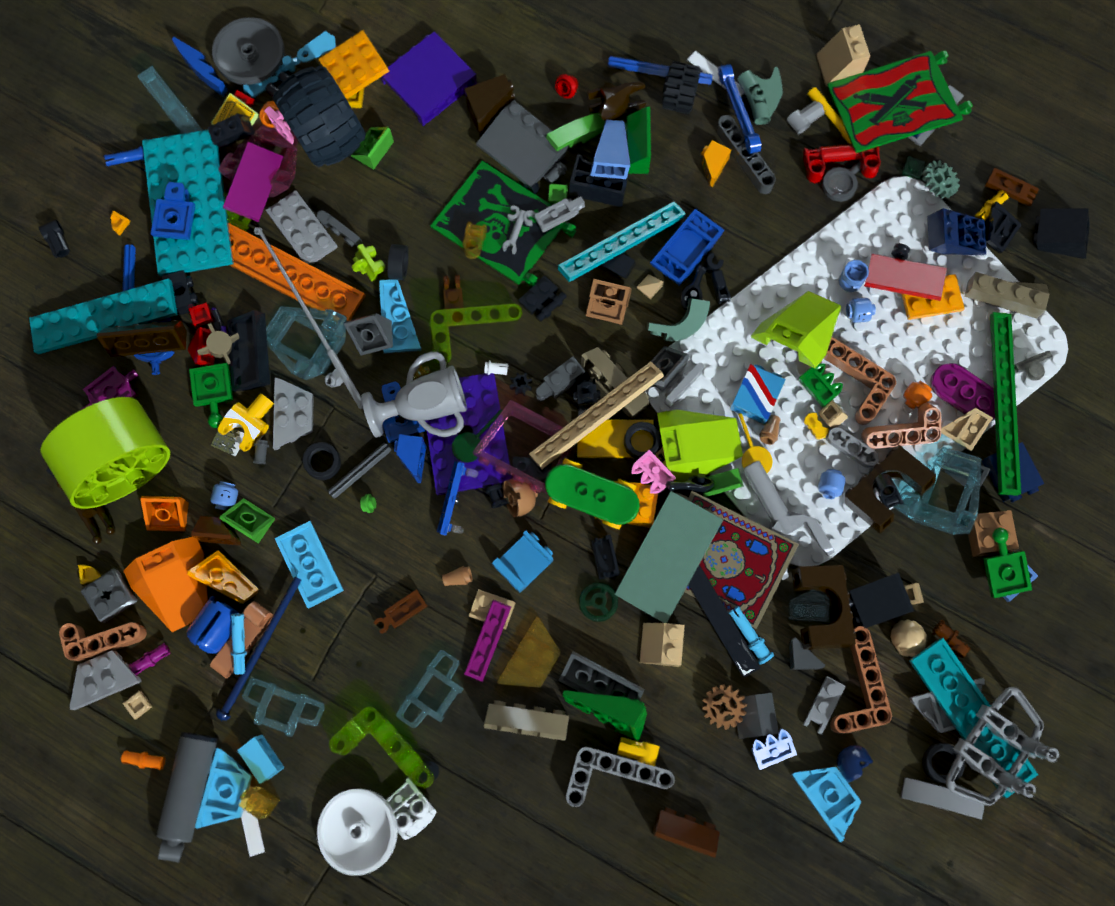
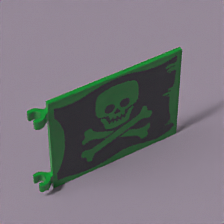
(488, 200)

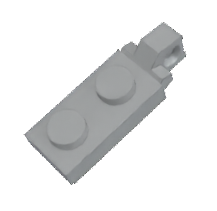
(558, 213)

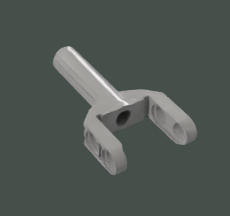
(782, 520)

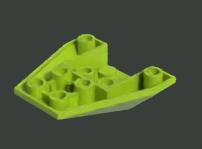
(802, 326)
(698, 442)

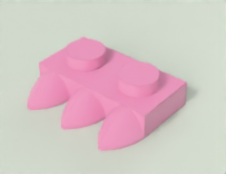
(281, 126)
(653, 471)

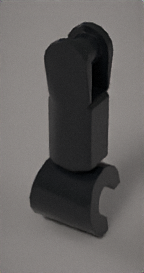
(717, 279)

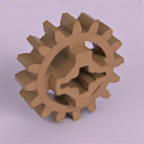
(733, 709)

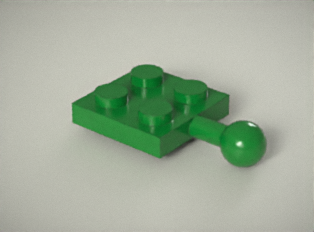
(209, 387)
(1008, 571)

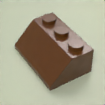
(686, 832)

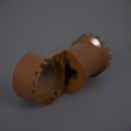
(950, 635)

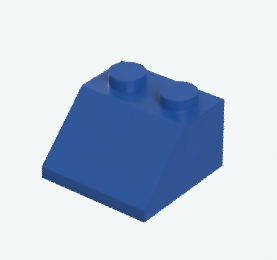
(411, 453)

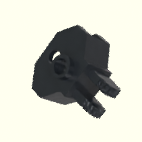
(585, 394)

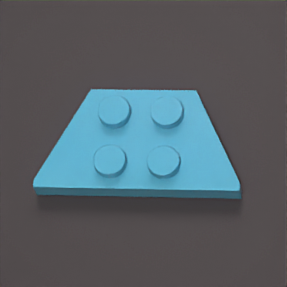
(223, 791)
(830, 797)

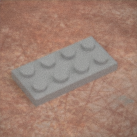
(301, 228)

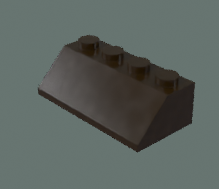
(143, 338)

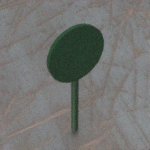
(466, 443)

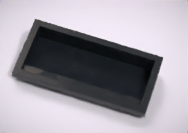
(249, 352)

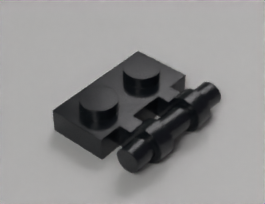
(538, 295)

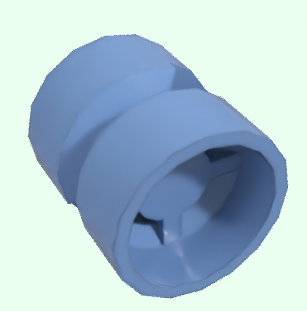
(853, 275)

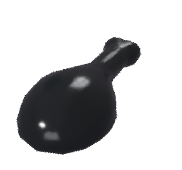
(693, 290)
(694, 483)

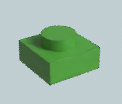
(557, 193)

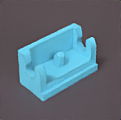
(260, 758)

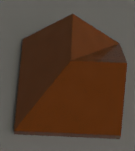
(214, 531)

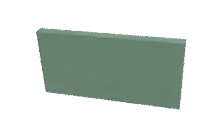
(669, 557)

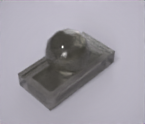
(1033, 366)

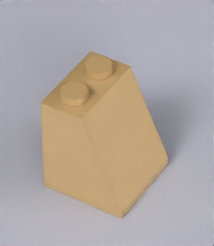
(844, 55)

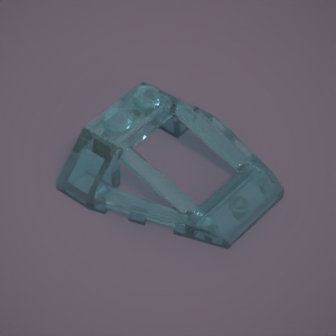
(332, 329)
(937, 518)

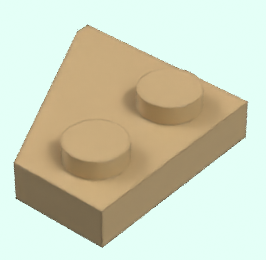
(967, 428)

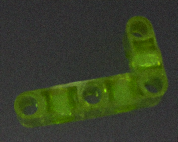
(386, 736)

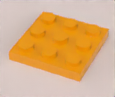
(354, 64)

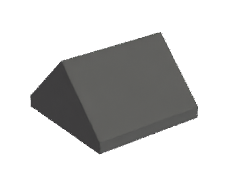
(370, 333)
(670, 363)
(760, 716)

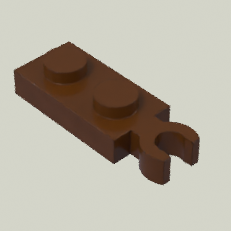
(402, 611)

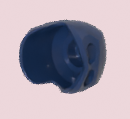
(849, 762)

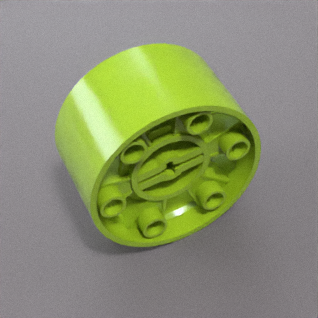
(105, 452)

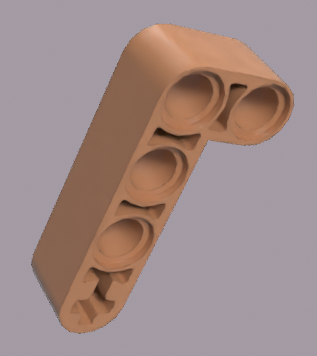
(901, 431)
(255, 624)
(104, 638)

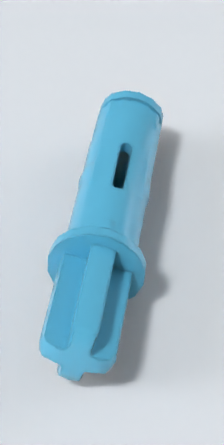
(238, 643)

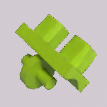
(365, 264)

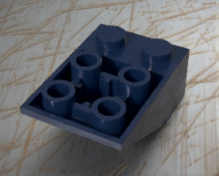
(956, 233)

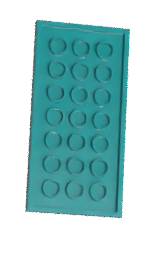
(194, 163)

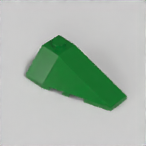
(621, 712)

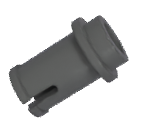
(555, 172)
(260, 451)

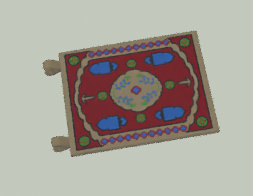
(743, 561)

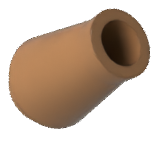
(770, 431)
(459, 576)

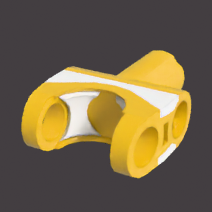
(249, 419)

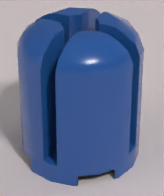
(212, 626)

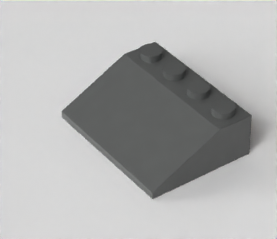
(520, 144)

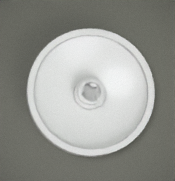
(357, 831)

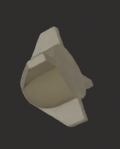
(218, 344)

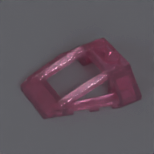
(264, 134)

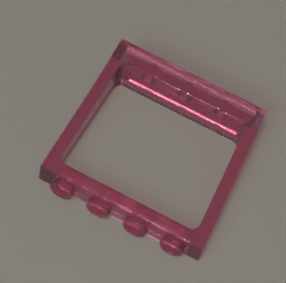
(531, 418)

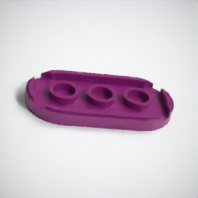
(962, 389)

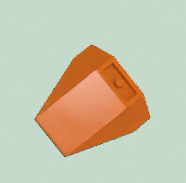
(164, 585)

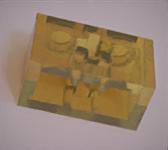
(258, 802)

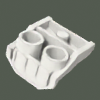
(410, 810)

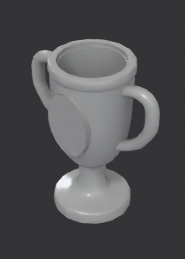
(421, 399)

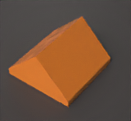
(164, 513)

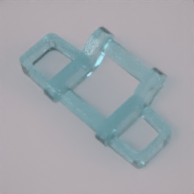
(412, 698)
(295, 716)

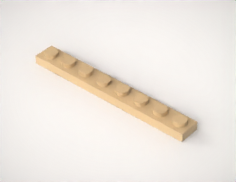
(596, 415)

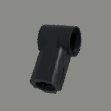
(53, 234)

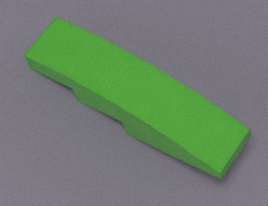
(576, 131)

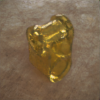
(475, 237)

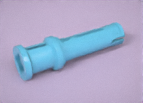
(756, 643)

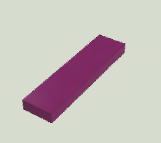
(487, 640)

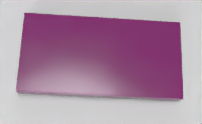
(252, 182)

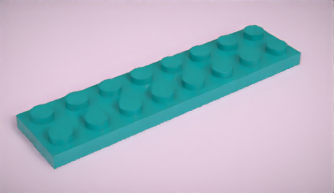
(85, 320)
(961, 701)

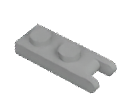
(685, 382)
(824, 703)

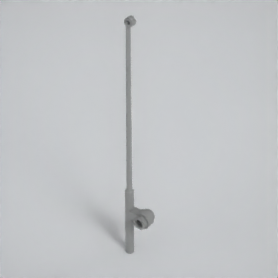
(339, 375)

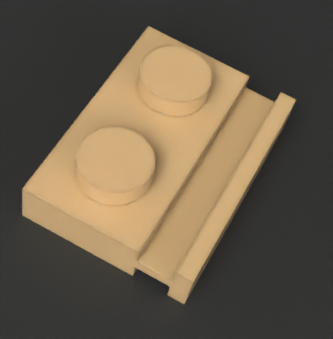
(482, 604)

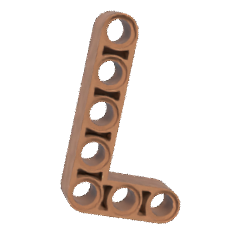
(859, 374)
(867, 687)

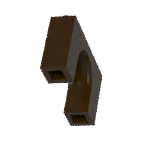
(898, 465)
(831, 582)

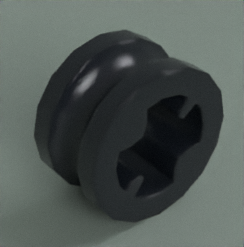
(900, 251)

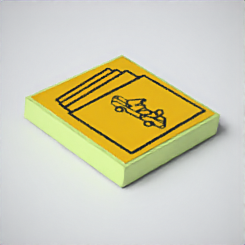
(234, 106)

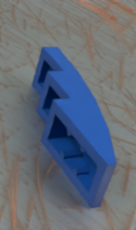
(199, 66)

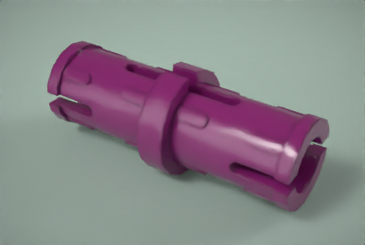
(150, 659)

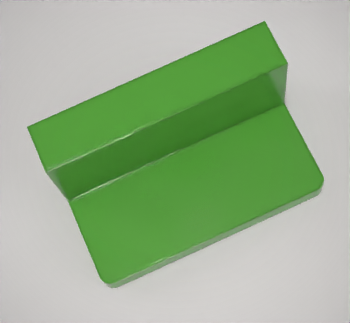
(725, 482)

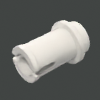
(496, 368)

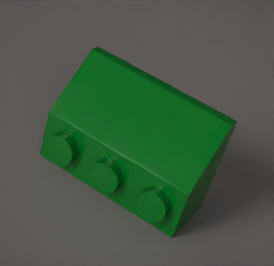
(639, 141)

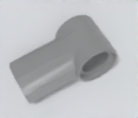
(802, 119)

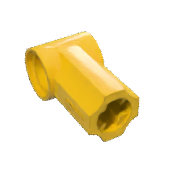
(642, 752)

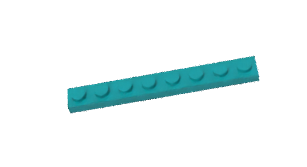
(621, 241)

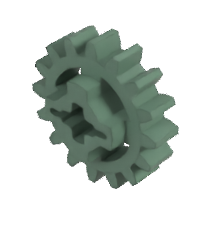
(940, 179)

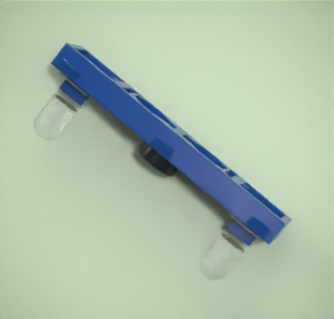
(452, 498)

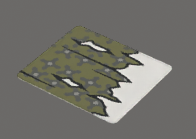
(228, 442)

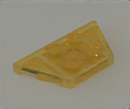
(532, 658)

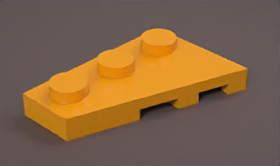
(224, 577)

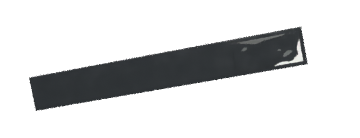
(723, 623)

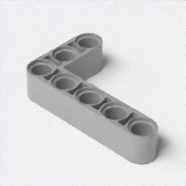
(614, 768)

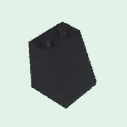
(1063, 231)
(879, 601)

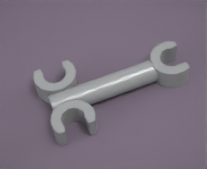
(519, 217)

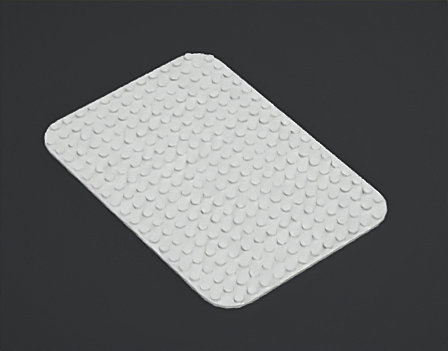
(904, 347)

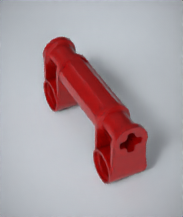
(816, 159)

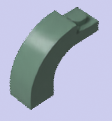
(692, 321)

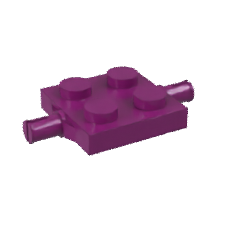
(110, 385)

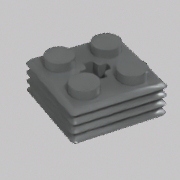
(120, 595)

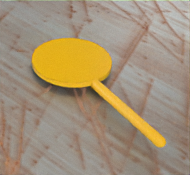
(755, 453)

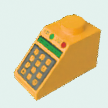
(714, 159)

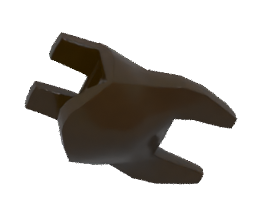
(615, 100)

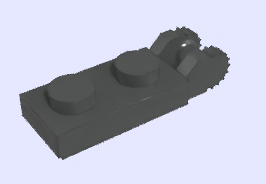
(338, 228)

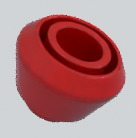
(566, 86)

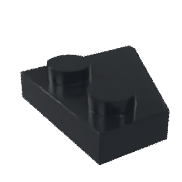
(1001, 227)

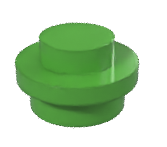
(368, 503)

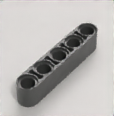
(745, 162)

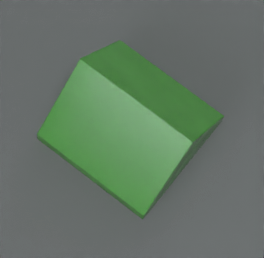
(374, 146)
(248, 520)

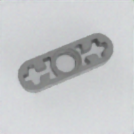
(851, 439)

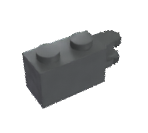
(560, 379)

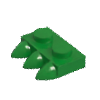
(819, 385)

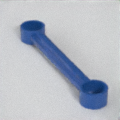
(752, 139)

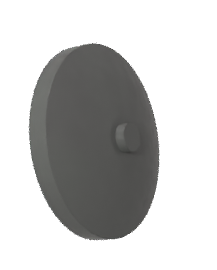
(248, 51)

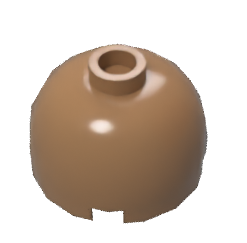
(520, 497)

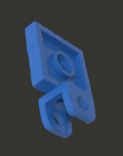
(176, 205)
(393, 428)

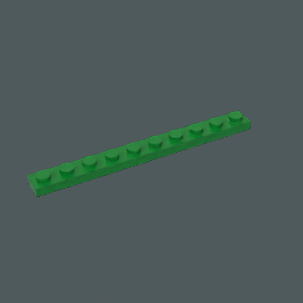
(1005, 404)

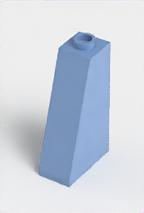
(612, 152)

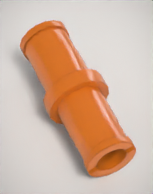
(143, 760)

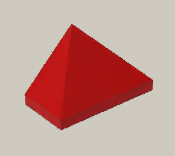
(199, 342)

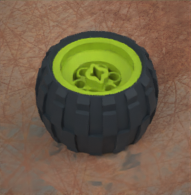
(319, 115)

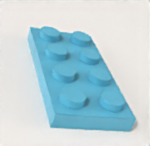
(310, 563)

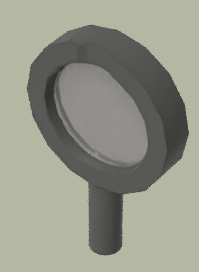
(841, 183)

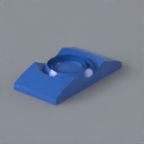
(687, 247)

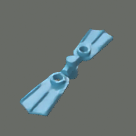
(317, 47)

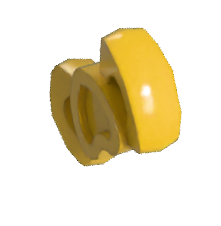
(815, 426)

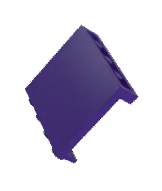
(429, 77)

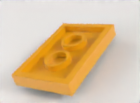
(950, 302)

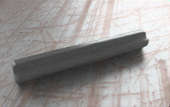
(359, 470)

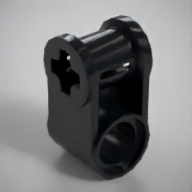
(887, 491)

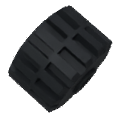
(680, 87)

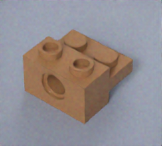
(608, 293)

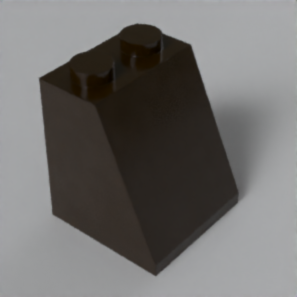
(488, 100)

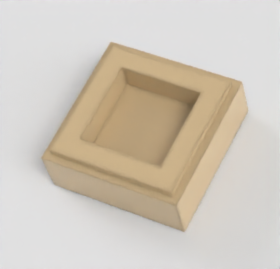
(137, 705)

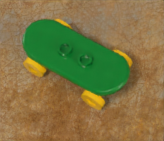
(592, 494)

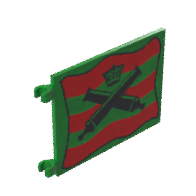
(896, 101)

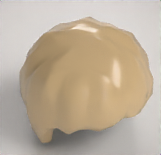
(908, 638)

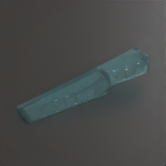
(168, 101)

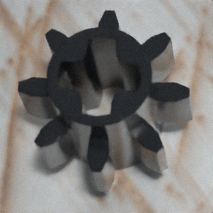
(518, 380)

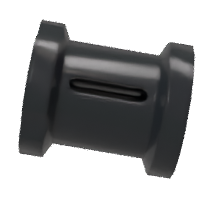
(496, 496)

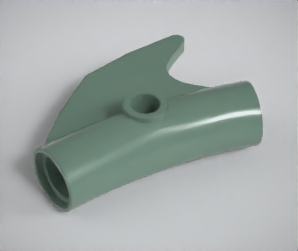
(762, 94)

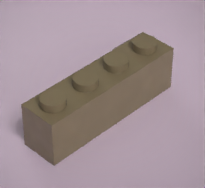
(1018, 297)
(609, 376)
(525, 721)

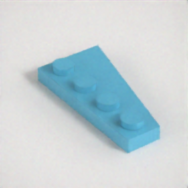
(395, 309)

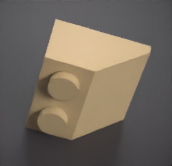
(662, 644)

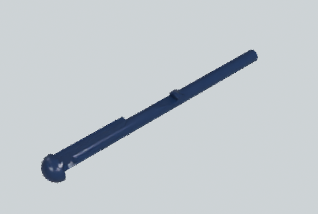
(223, 714)

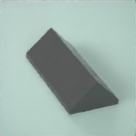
(592, 678)

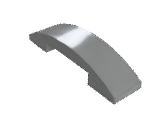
(941, 798)

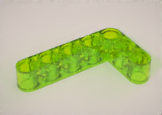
(466, 320)

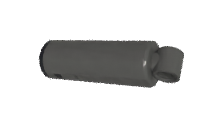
(185, 793)

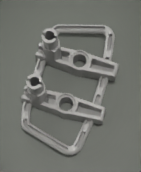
(1014, 736)

